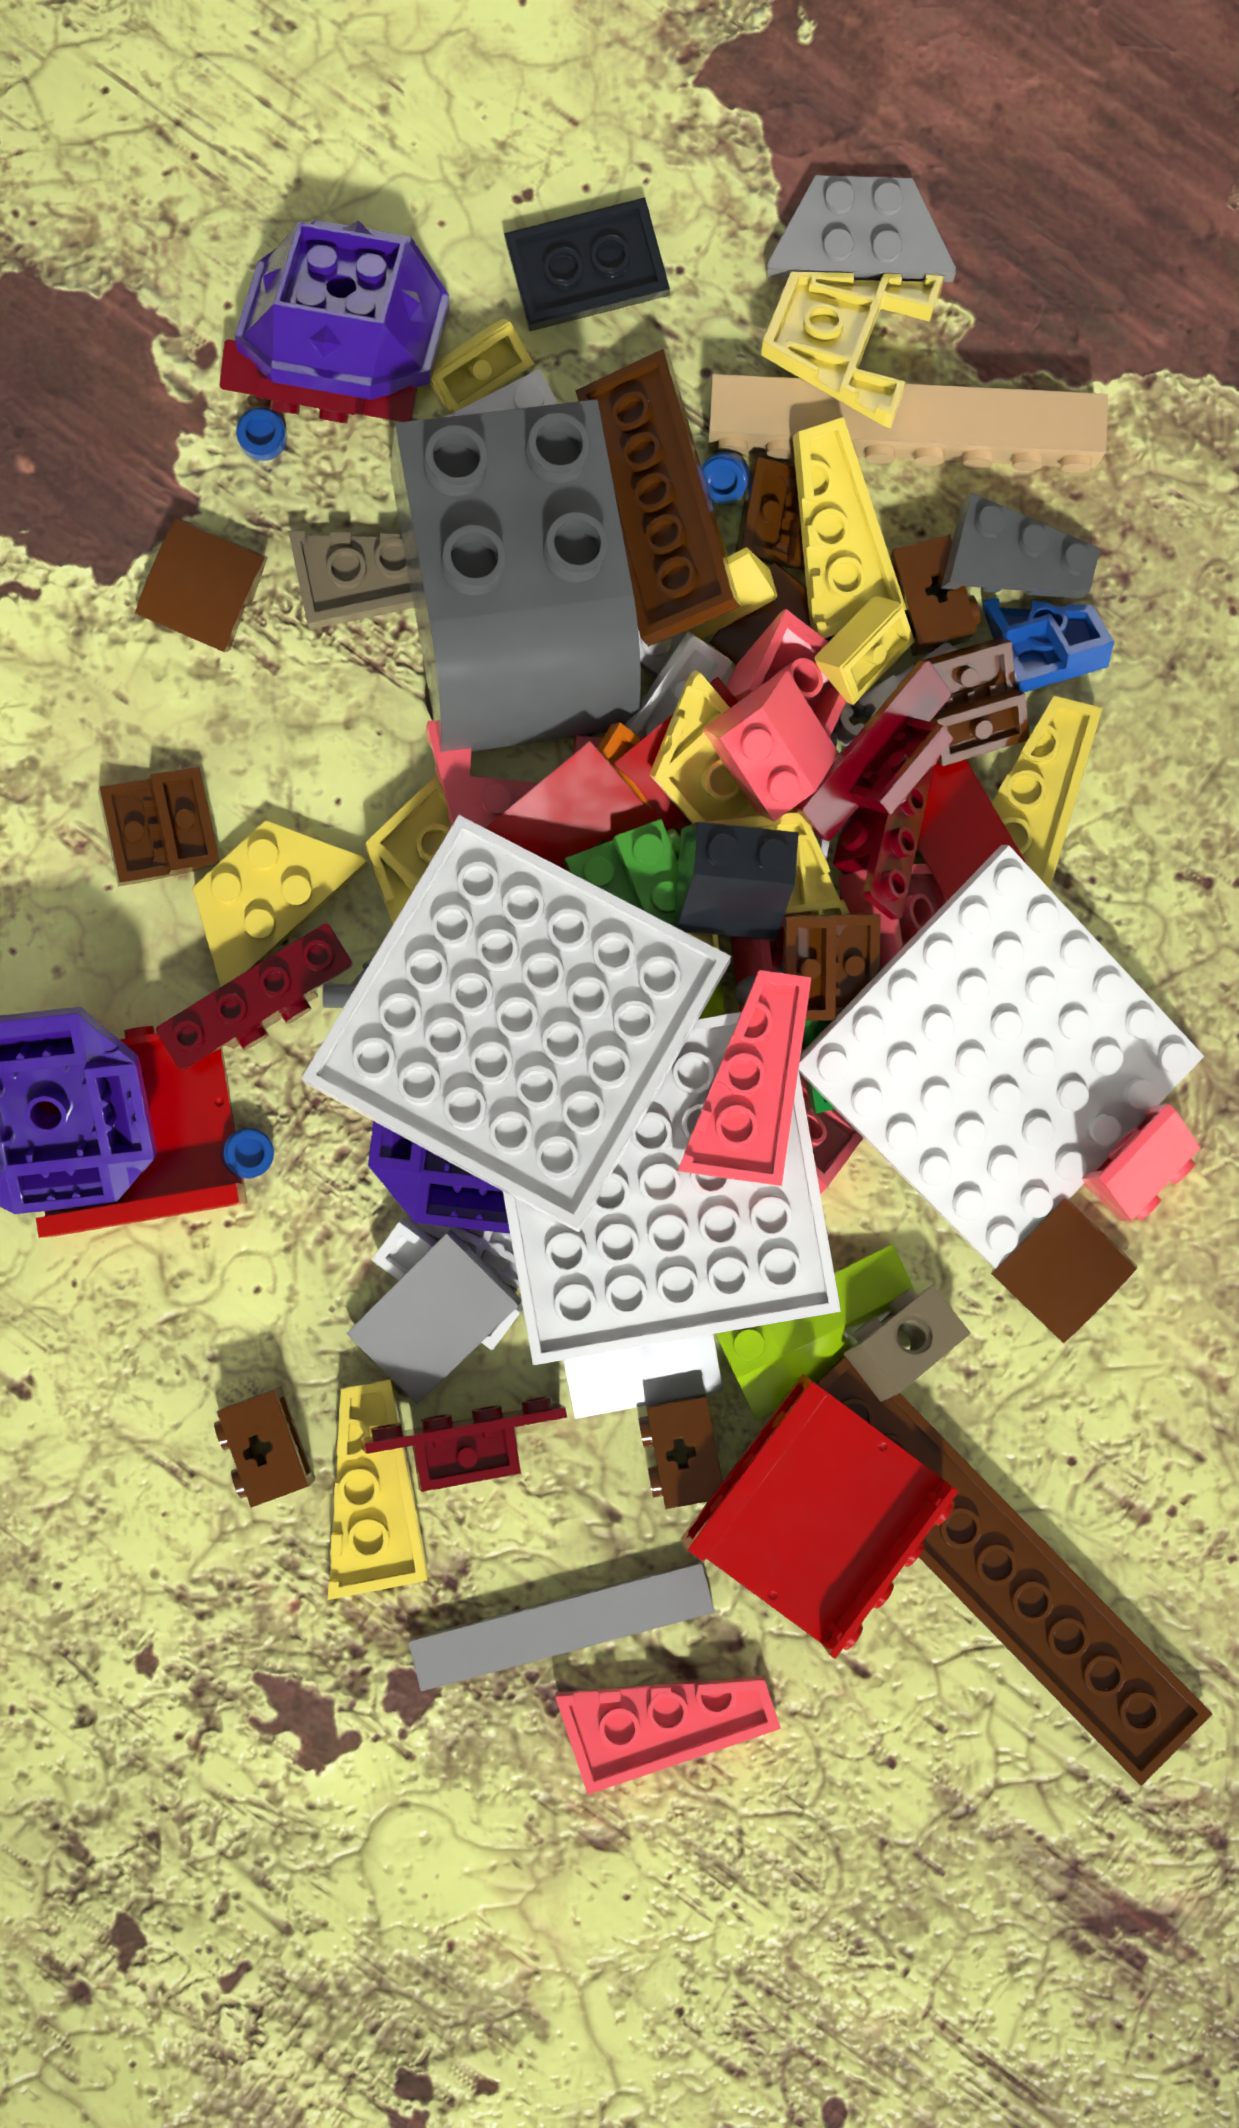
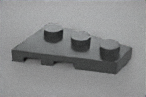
(1014, 552)

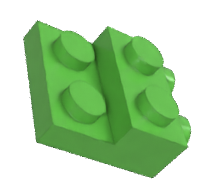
(635, 868)

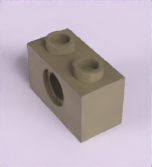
(932, 1333)

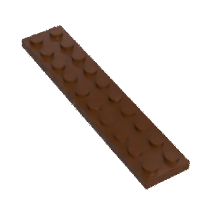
(1037, 1600)

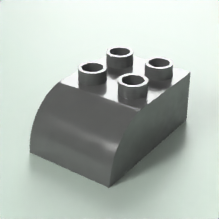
(517, 574)

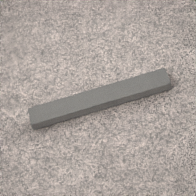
(561, 1626)

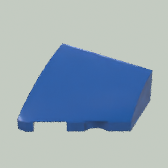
(1051, 641)

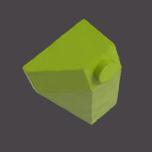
(775, 1355)

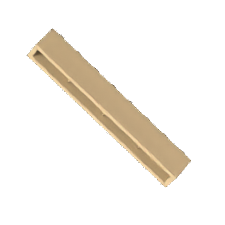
(929, 426)

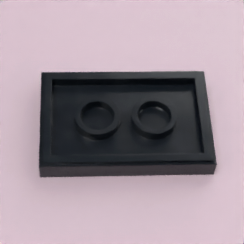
(587, 264)

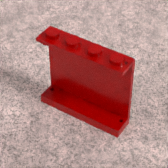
(189, 1124)
(820, 1516)

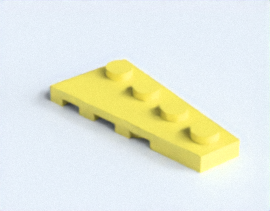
(839, 530)
(1045, 783)
(375, 1511)

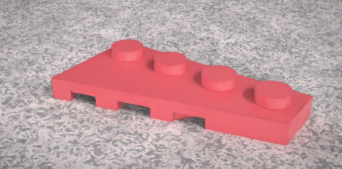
(751, 1099)
(656, 1726)

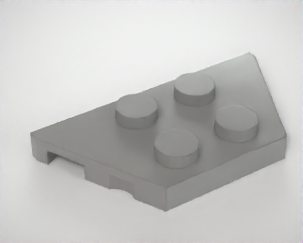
(863, 230)

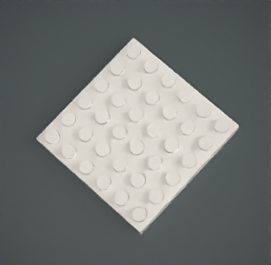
(517, 1022)
(998, 1057)
(674, 1248)

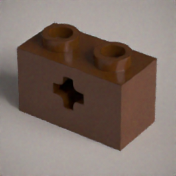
(933, 622)
(286, 1463)
(701, 1475)

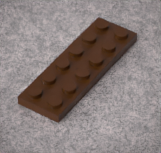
(662, 500)

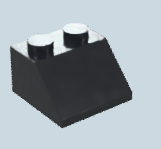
(734, 880)

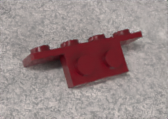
(242, 376)
(884, 756)
(885, 848)
(256, 999)
(464, 1449)

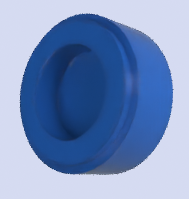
(261, 434)
(725, 476)
(247, 1153)

